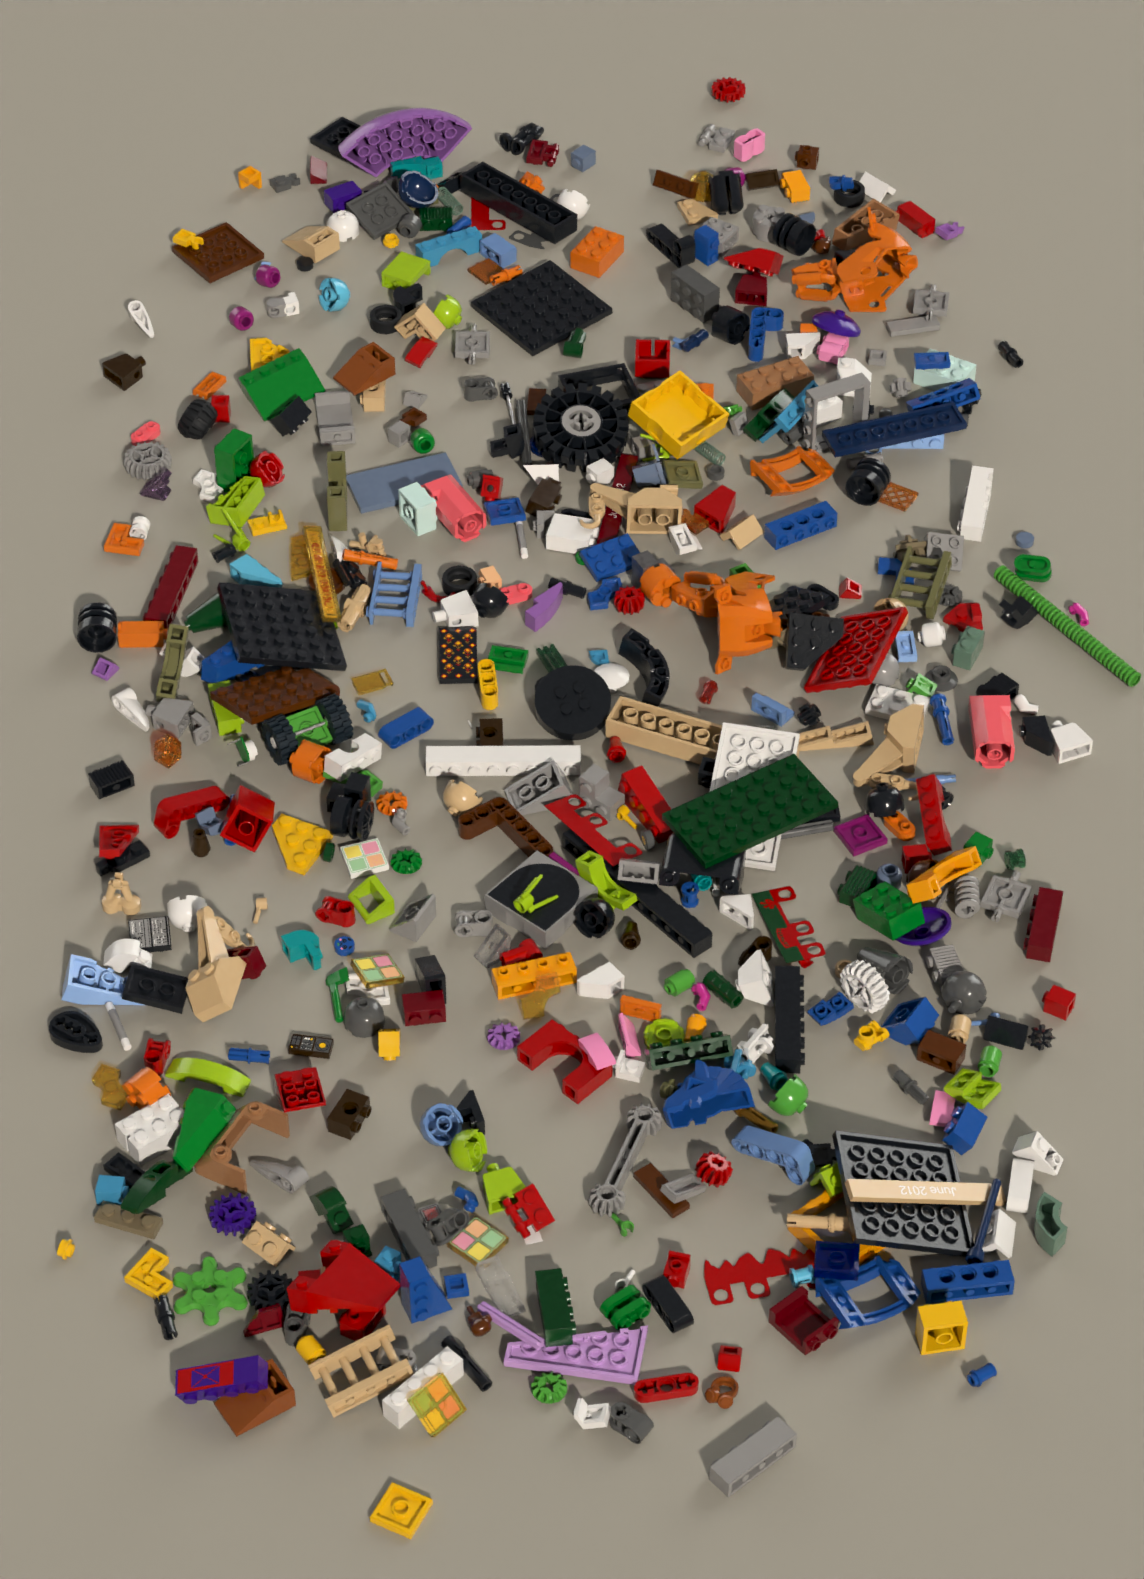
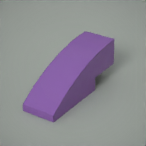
(544, 607)

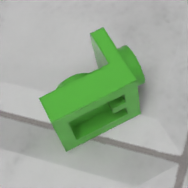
(921, 685)

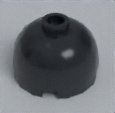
(489, 601)
(884, 800)
(594, 917)

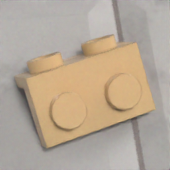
(267, 1243)

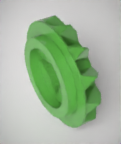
(733, 409)
(543, 1393)

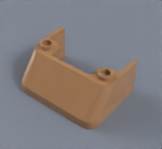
(215, 1161)

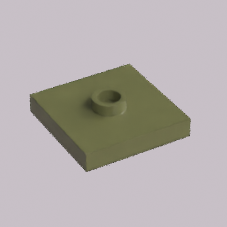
(682, 473)

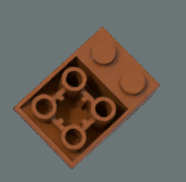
(366, 368)
(253, 1409)

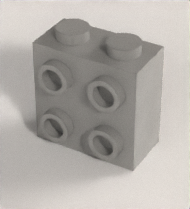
(727, 234)

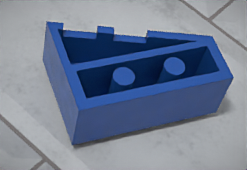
(420, 1291)

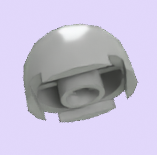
(888, 672)

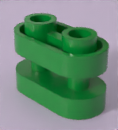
(1033, 568)
(625, 1307)

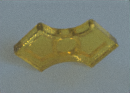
(534, 1004)
(107, 1080)

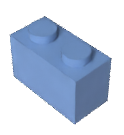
(498, 250)

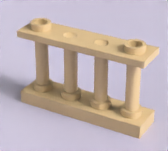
(370, 1387)

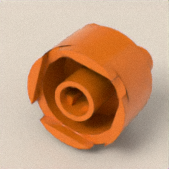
(657, 584)
(309, 761)
(144, 1088)

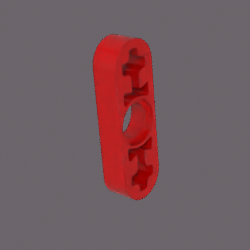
(671, 1380)

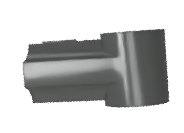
(794, 433)

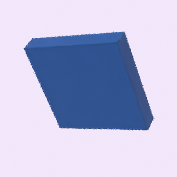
(504, 511)

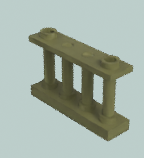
(934, 592)

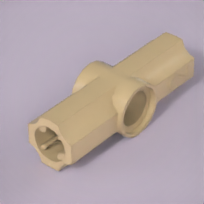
(355, 607)

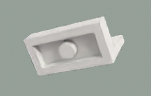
(875, 188)
(1000, 1234)

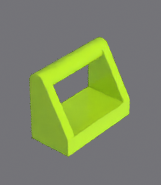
(374, 887)

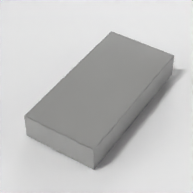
(683, 1188)

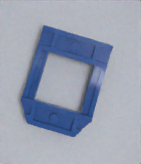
(845, 1309)

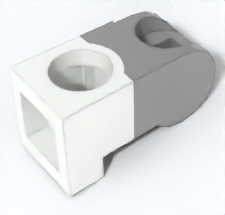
(283, 306)

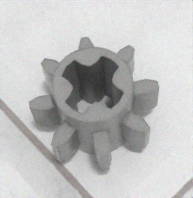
(900, 387)

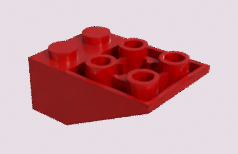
(760, 259)
(299, 1089)

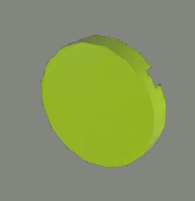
(662, 1031)

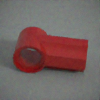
(524, 952)

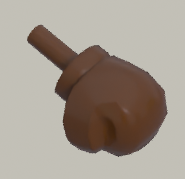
(822, 245)
(478, 1323)

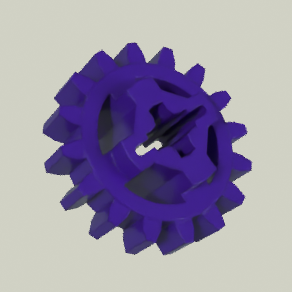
(232, 1214)

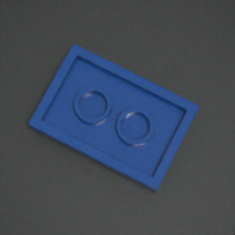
(609, 557)

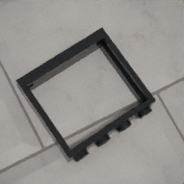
(601, 376)

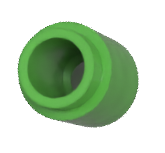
(679, 982)
(989, 1061)

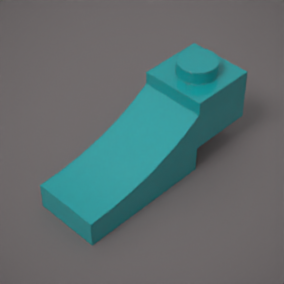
(428, 167)

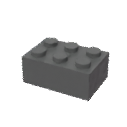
(694, 293)

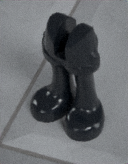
(522, 139)

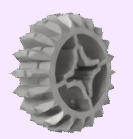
(147, 460)

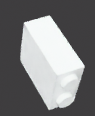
(568, 535)

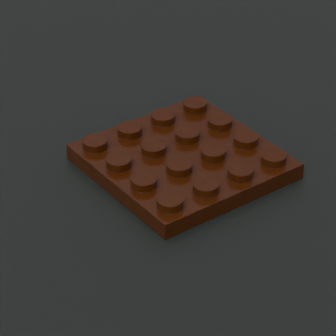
(221, 254)

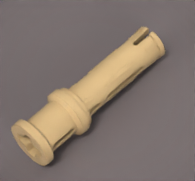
(831, 1222)

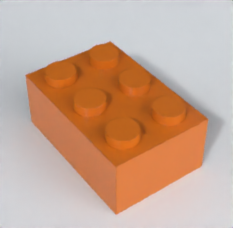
(597, 252)

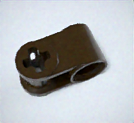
(761, 942)

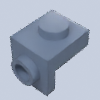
(209, 822)

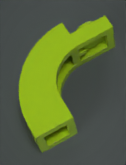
(593, 869)

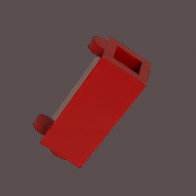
(916, 219)

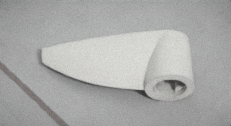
(139, 315)
(337, 548)
(127, 705)

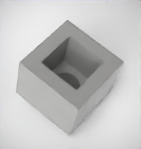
(399, 433)
(641, 447)

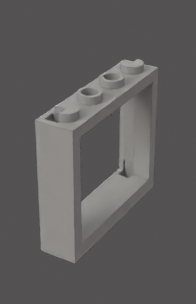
(860, 410)

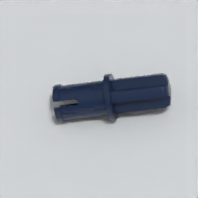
(695, 340)

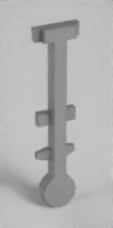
(946, 891)

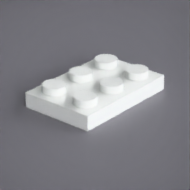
(887, 701)

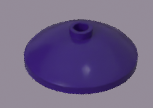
(836, 323)
(935, 928)

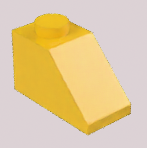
(389, 1043)

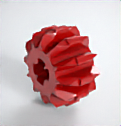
(629, 600)
(713, 1169)

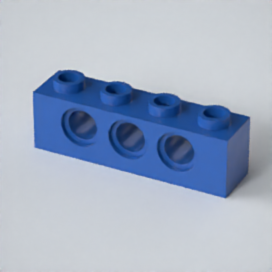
(959, 393)
(800, 525)
(967, 1281)

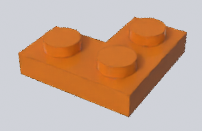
(121, 542)

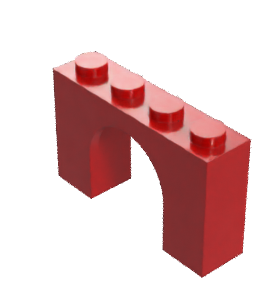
(556, 1040)

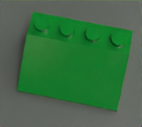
(279, 382)

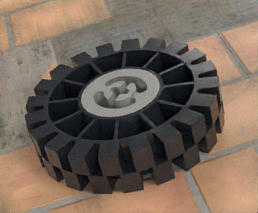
(558, 426)

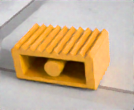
(795, 186)

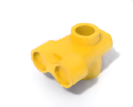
(870, 1035)

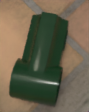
(574, 345)

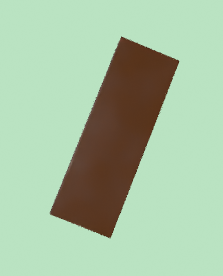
(675, 184)
(652, 1182)

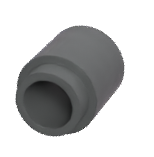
(475, 477)

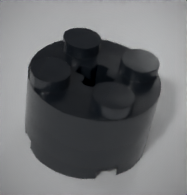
(730, 324)

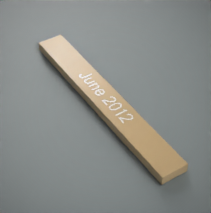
(921, 1192)

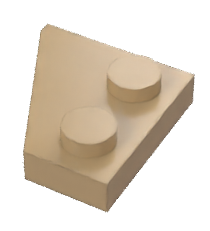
(695, 212)

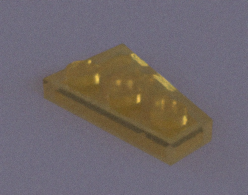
(299, 558)

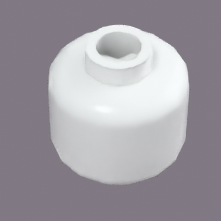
(932, 634)

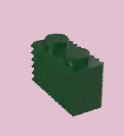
(435, 218)
(856, 883)

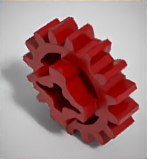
(728, 89)

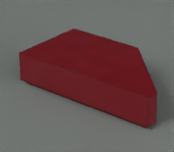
(265, 1320)

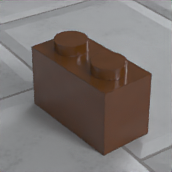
(941, 1052)

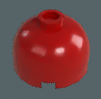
(268, 468)

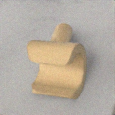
(261, 904)

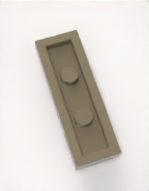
(140, 1224)

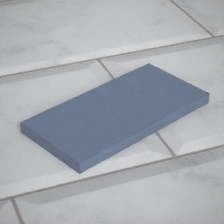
(379, 486)

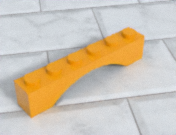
(929, 883)

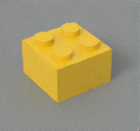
(941, 1327)

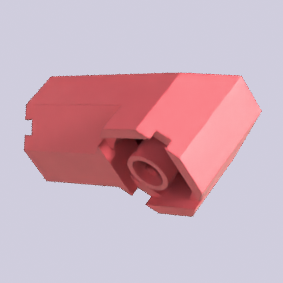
(456, 508)
(991, 730)

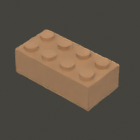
(764, 383)

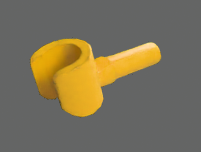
(622, 814)

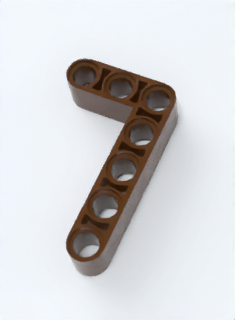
(502, 814)

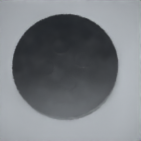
(572, 702)

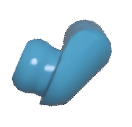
(368, 707)

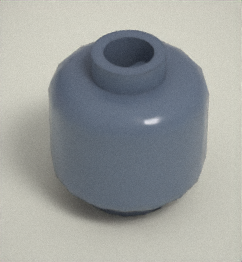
(889, 873)

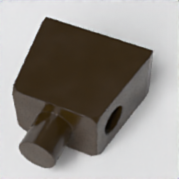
(123, 370)

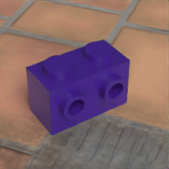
(337, 197)

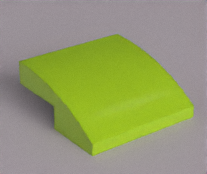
(971, 1088)

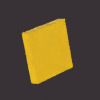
(401, 1510)

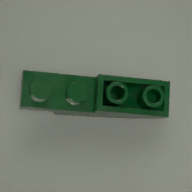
(766, 416)
(152, 1186)

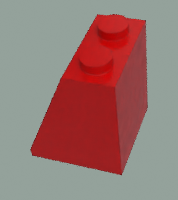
(248, 818)

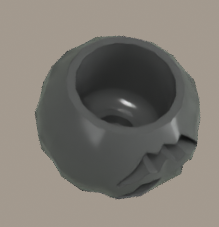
(963, 992)

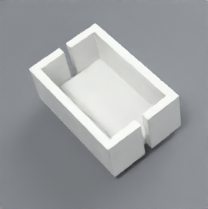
(150, 1130)

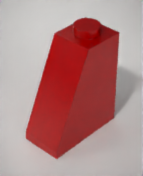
(717, 508)

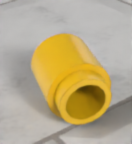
(310, 1349)

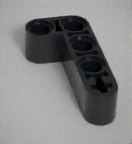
(677, 250)

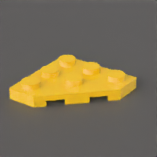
(263, 352)
(299, 842)

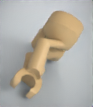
(113, 902)

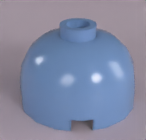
(440, 1124)

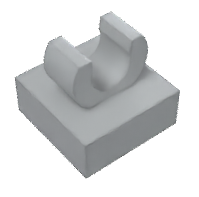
(738, 423)

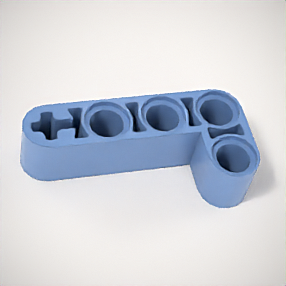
(778, 1150)

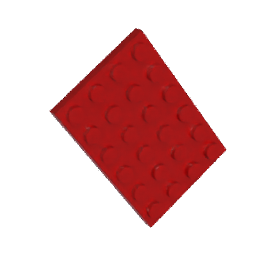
(859, 652)

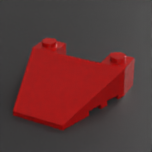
(347, 1283)

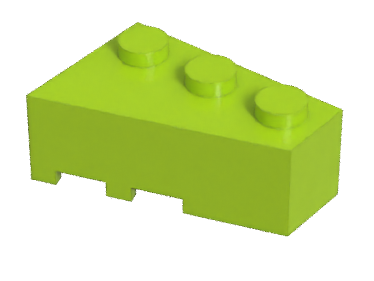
(238, 502)

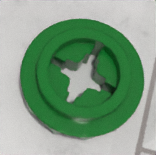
(405, 867)

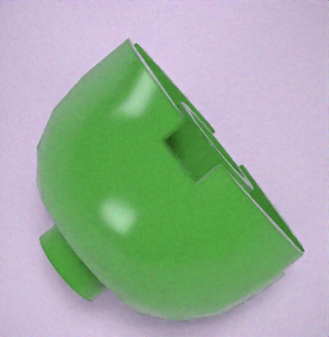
(790, 1097)

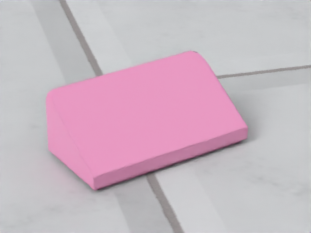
(628, 1036)

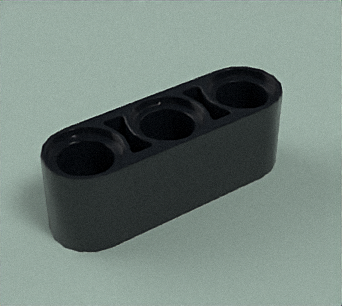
(668, 1304)

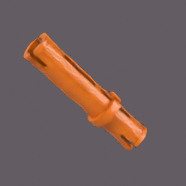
(369, 559)

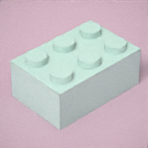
(940, 378)

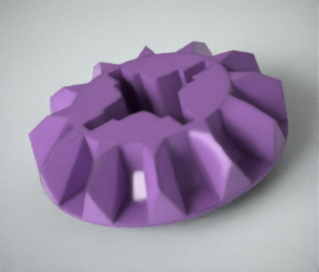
(497, 1041)

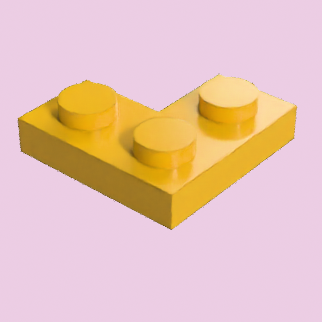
(146, 1274)

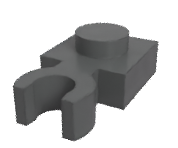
(284, 183)

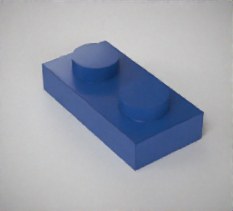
(932, 360)

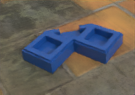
(892, 566)

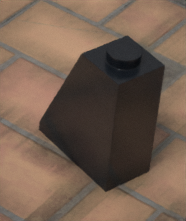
(430, 974)

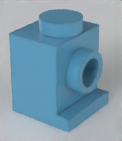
(389, 1261)

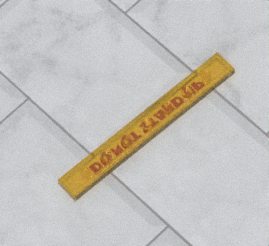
(321, 574)

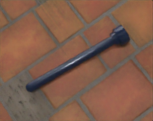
(976, 1254)

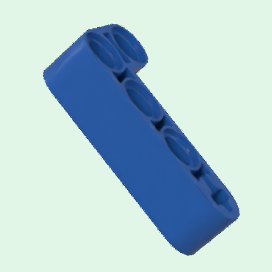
(761, 321)

